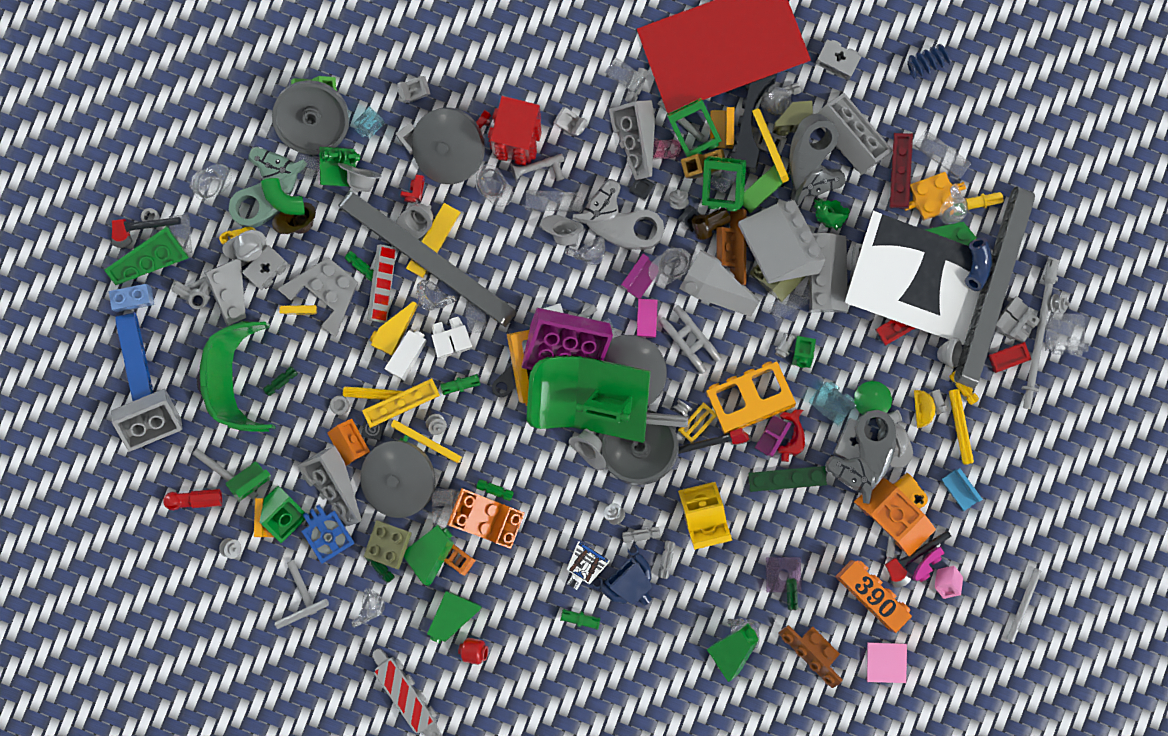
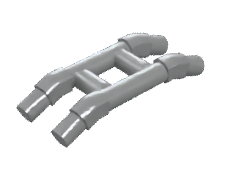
(690, 327)

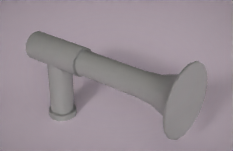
(551, 161)

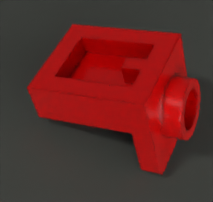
(417, 187)

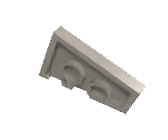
(228, 290)

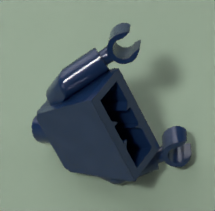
(629, 582)

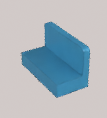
(961, 489)

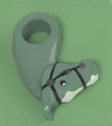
(270, 166)

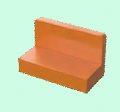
(348, 441)

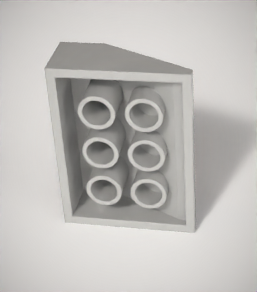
(782, 243)

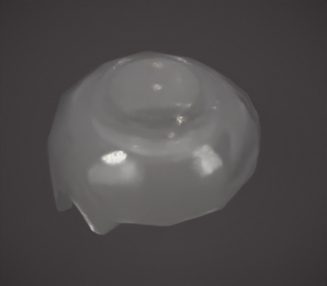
(776, 101)

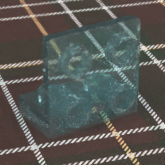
(832, 402)

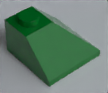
(280, 514)

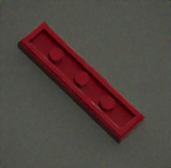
(901, 170)

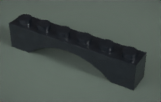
(746, 146)

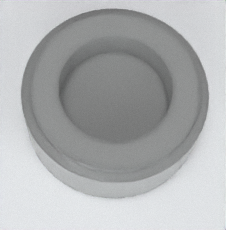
(339, 405)

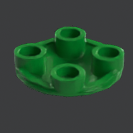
(872, 396)

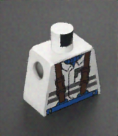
(585, 565)

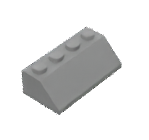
(856, 136)
(829, 287)

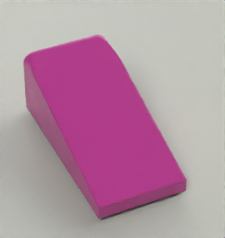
(647, 318)

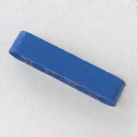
(134, 355)

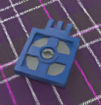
(326, 534)

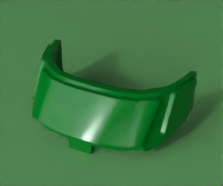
(217, 376)

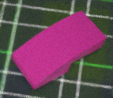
(923, 569)

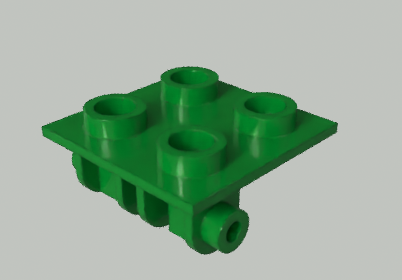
(330, 172)

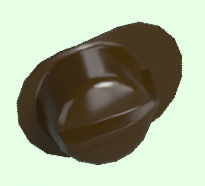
(299, 224)

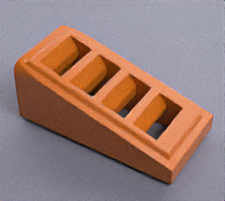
(466, 565)

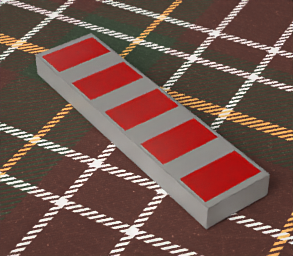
(381, 283)

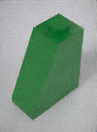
(429, 553)
(451, 616)
(733, 651)

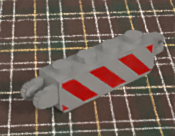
(404, 695)

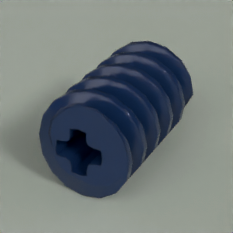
(927, 60)

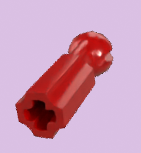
(194, 499)

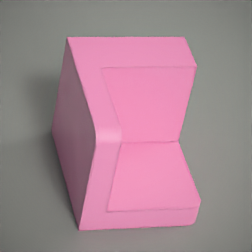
(948, 582)

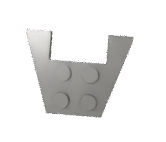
(330, 285)

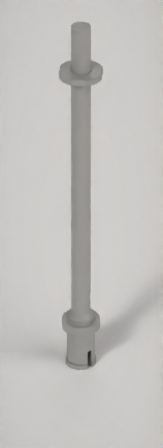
(1049, 278)

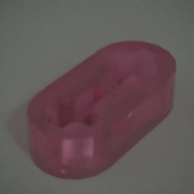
(665, 154)

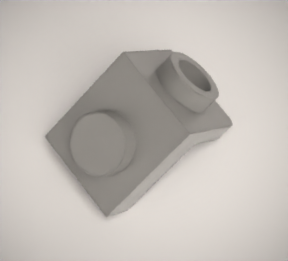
(413, 89)
(570, 122)

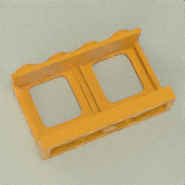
(756, 408)

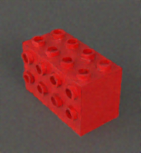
(515, 131)

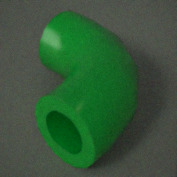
(279, 199)

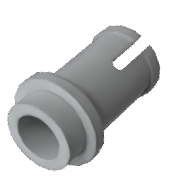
(784, 346)
(940, 407)
(896, 416)

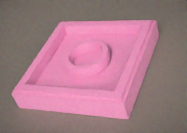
(886, 662)

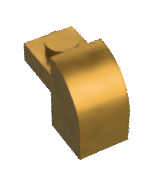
(694, 165)

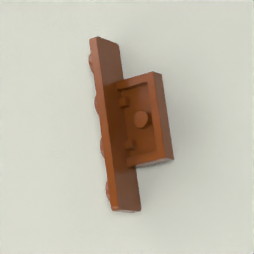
(732, 246)
(815, 652)

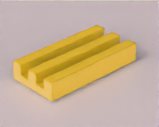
(686, 434)

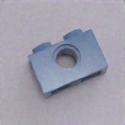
(131, 298)

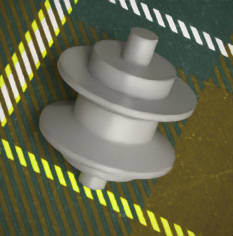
(679, 199)
(1059, 303)
(436, 424)
(614, 514)
(230, 548)

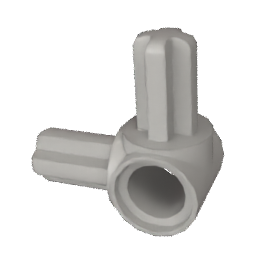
(189, 294)

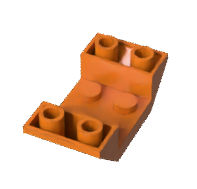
(897, 516)
(486, 518)

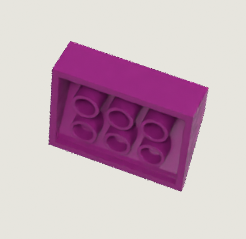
(565, 335)

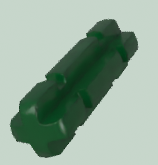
(280, 381)
(382, 570)
(792, 597)

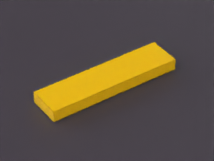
(770, 144)
(436, 234)
(401, 403)
(426, 441)

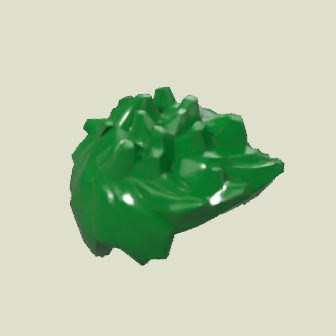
(831, 213)

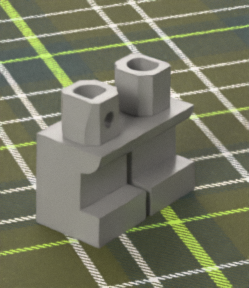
(1014, 318)

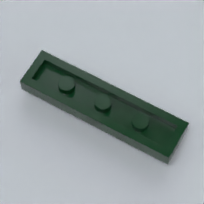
(787, 479)

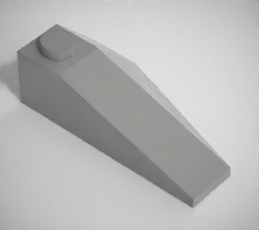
(635, 128)
(716, 285)
(329, 475)

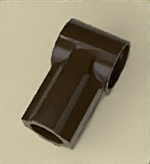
(705, 224)

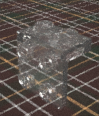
(1065, 334)

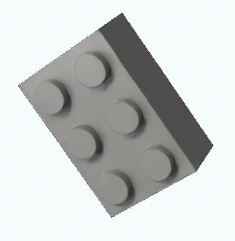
(146, 420)

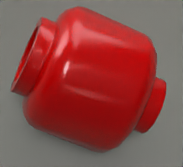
(473, 651)

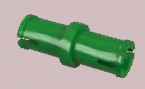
(460, 384)
(580, 619)

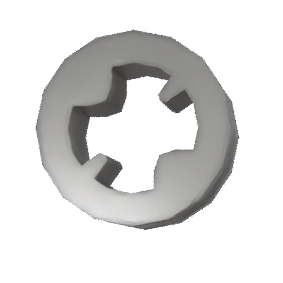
(152, 211)
(682, 408)

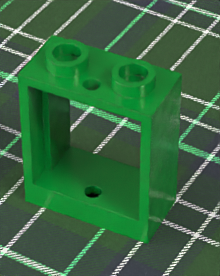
(685, 111)
(724, 164)

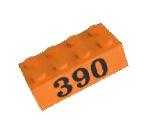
(873, 596)

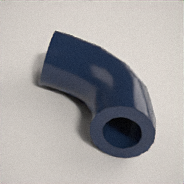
(980, 264)

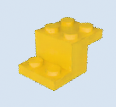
(704, 515)

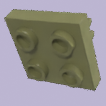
(387, 544)

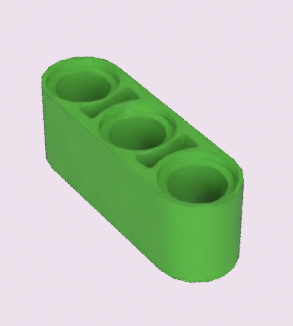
(762, 189)

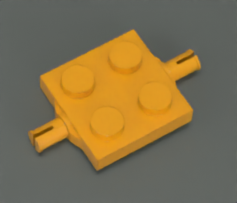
(930, 194)

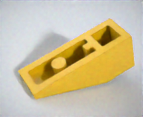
(391, 333)

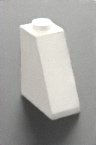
(406, 354)

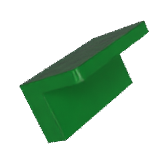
(248, 481)

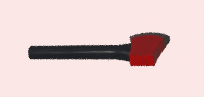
(121, 228)
(736, 437)
(895, 567)

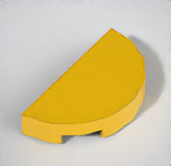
(298, 310)
(924, 408)

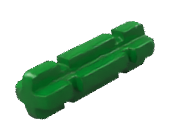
(360, 265)
(494, 490)

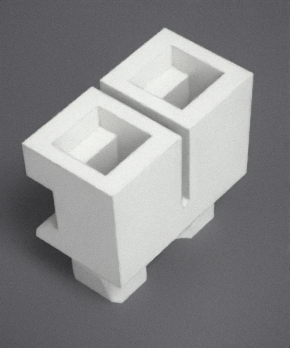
(442, 338)

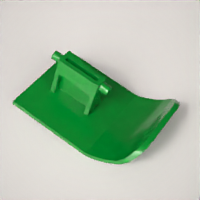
(589, 396)

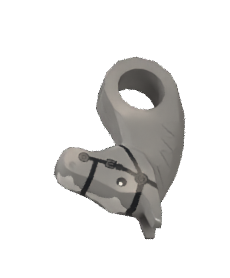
(617, 228)

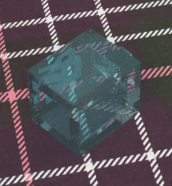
(368, 123)

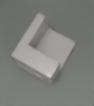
(405, 137)

